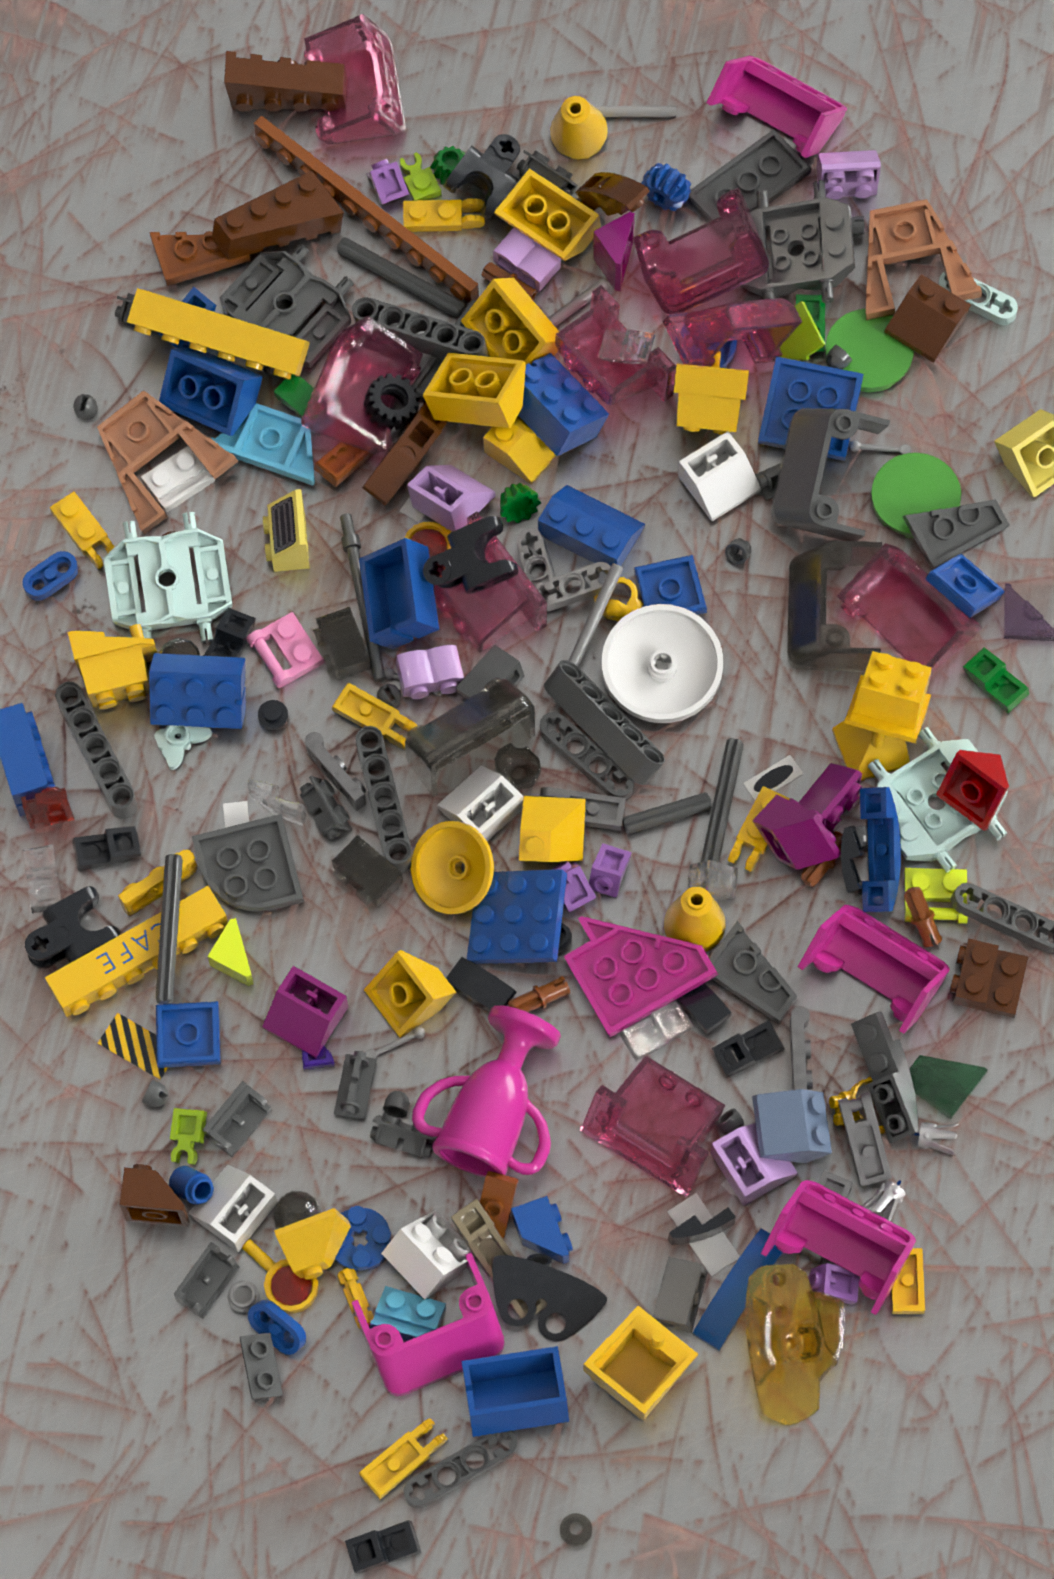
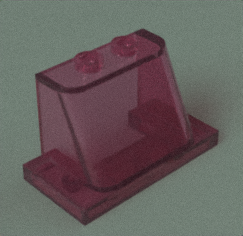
(760, 324)
(611, 381)
(496, 610)
(655, 1123)

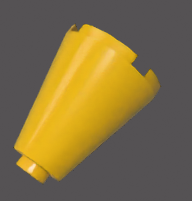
(578, 129)
(695, 919)

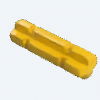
(354, 1291)

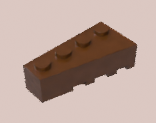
(284, 84)
(277, 217)

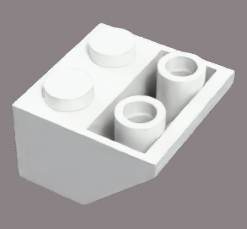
(719, 476)
(483, 802)
(235, 1207)
(428, 1253)

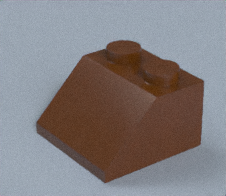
(927, 318)
(149, 1198)

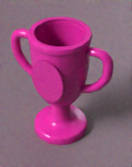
(492, 1103)

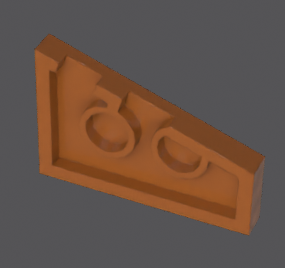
(190, 256)

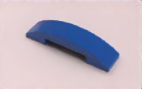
(883, 849)
(730, 1300)

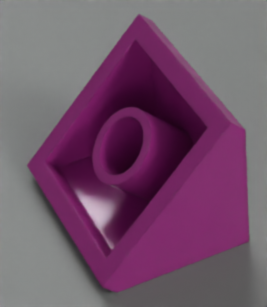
(613, 248)

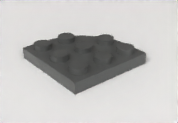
(250, 865)

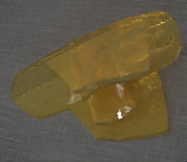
(795, 1350)

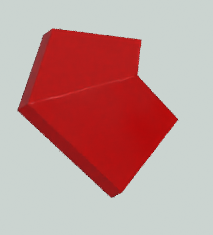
(975, 786)

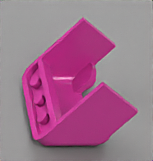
(779, 100)
(878, 959)
(844, 1236)
(439, 1353)

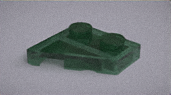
(945, 1082)

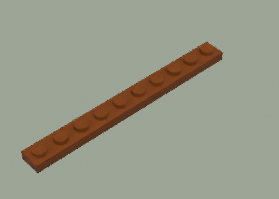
(371, 214)

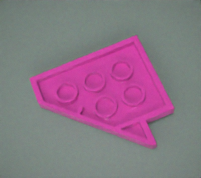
(634, 971)

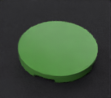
(871, 350)
(913, 486)

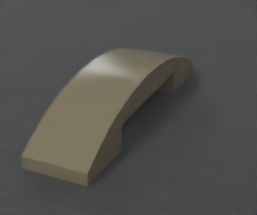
(485, 1244)

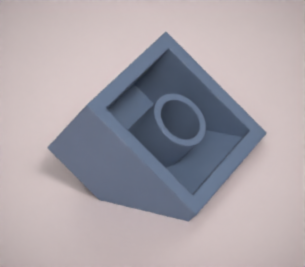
(792, 1125)

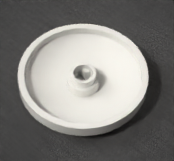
(662, 663)

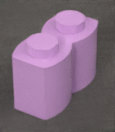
(526, 259)
(429, 671)

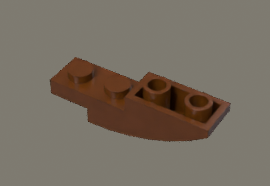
(612, 193)
(404, 455)

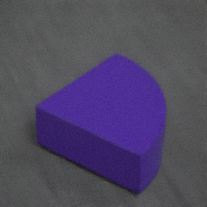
(323, 1060)

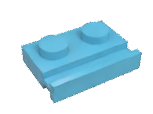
(408, 1313)

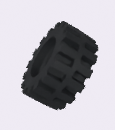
(397, 388)

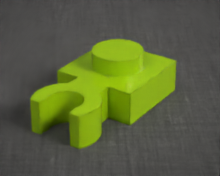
(420, 182)
(187, 1130)

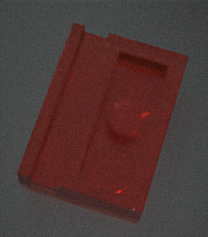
(48, 807)

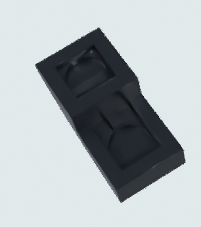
(231, 634)
(107, 848)
(851, 848)
(479, 985)
(704, 1007)
(748, 1049)
(694, 1231)
(383, 1546)

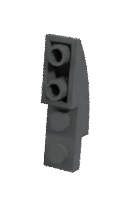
(891, 1076)

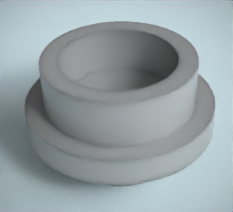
(243, 1296)

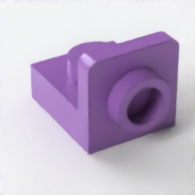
(387, 181)
(609, 870)
(577, 886)
(835, 1281)

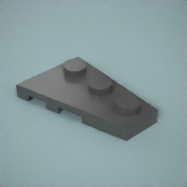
(953, 530)
(750, 975)

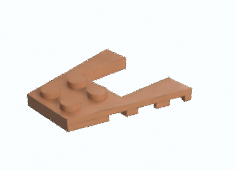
(907, 234)
(142, 432)

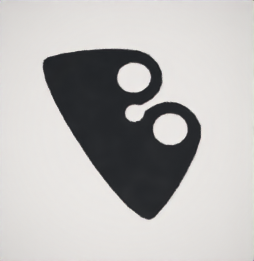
(534, 1281)

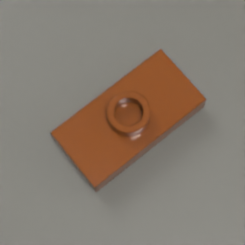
(341, 462)
(498, 1199)

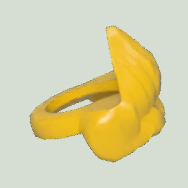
(617, 610)

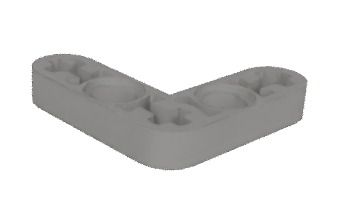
(548, 581)

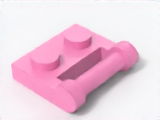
(292, 643)

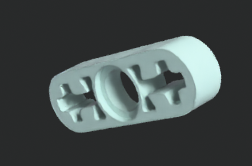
(1000, 300)

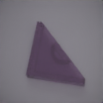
(1023, 620)

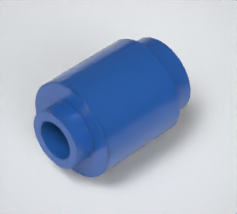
(191, 1185)

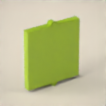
(805, 338)

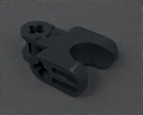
(487, 172)
(467, 559)
(64, 934)

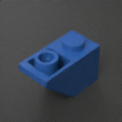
(539, 1229)

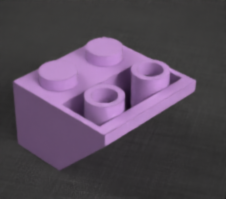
(849, 173)
(448, 495)
(743, 1168)

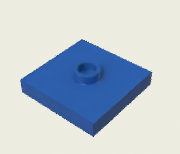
(671, 583)
(965, 585)
(188, 1034)

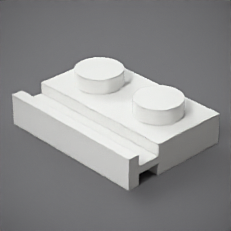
(177, 479)

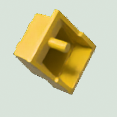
(709, 396)
(113, 666)
(890, 699)
(639, 1362)

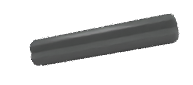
(667, 813)

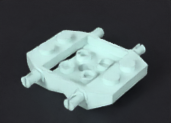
(172, 604)
(924, 831)

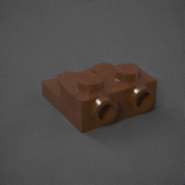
(988, 978)

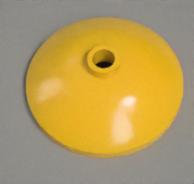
(438, 865)

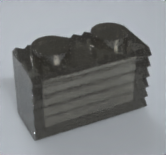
(342, 643)
(367, 872)

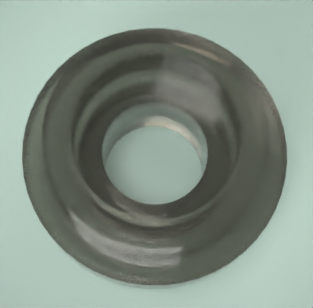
(575, 1540)

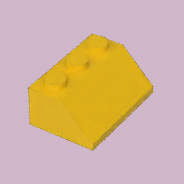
(549, 216)
(511, 322)
(477, 390)

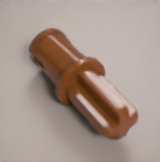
(492, 272)
(814, 873)
(922, 916)
(541, 995)

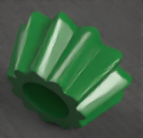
(445, 162)
(518, 502)

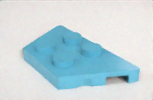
(273, 443)

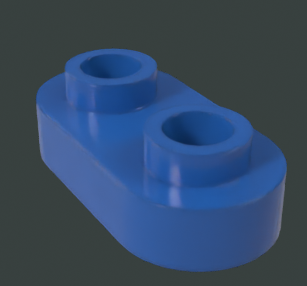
(49, 575)
(285, 1332)

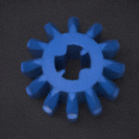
(666, 186)

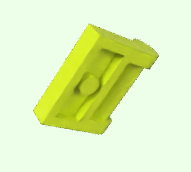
(936, 887)

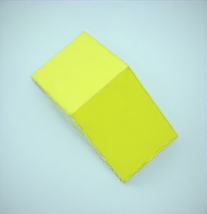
(230, 956)

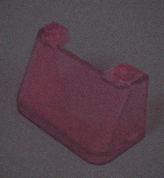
(372, 81)
(705, 259)
(353, 363)
(907, 609)

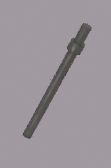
(351, 545)

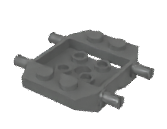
(800, 225)
(283, 277)

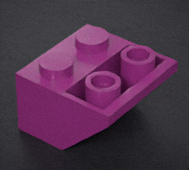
(834, 794)
(795, 833)
(305, 1012)

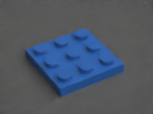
(807, 385)
(519, 918)

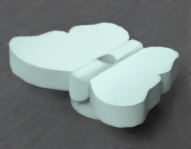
(174, 748)

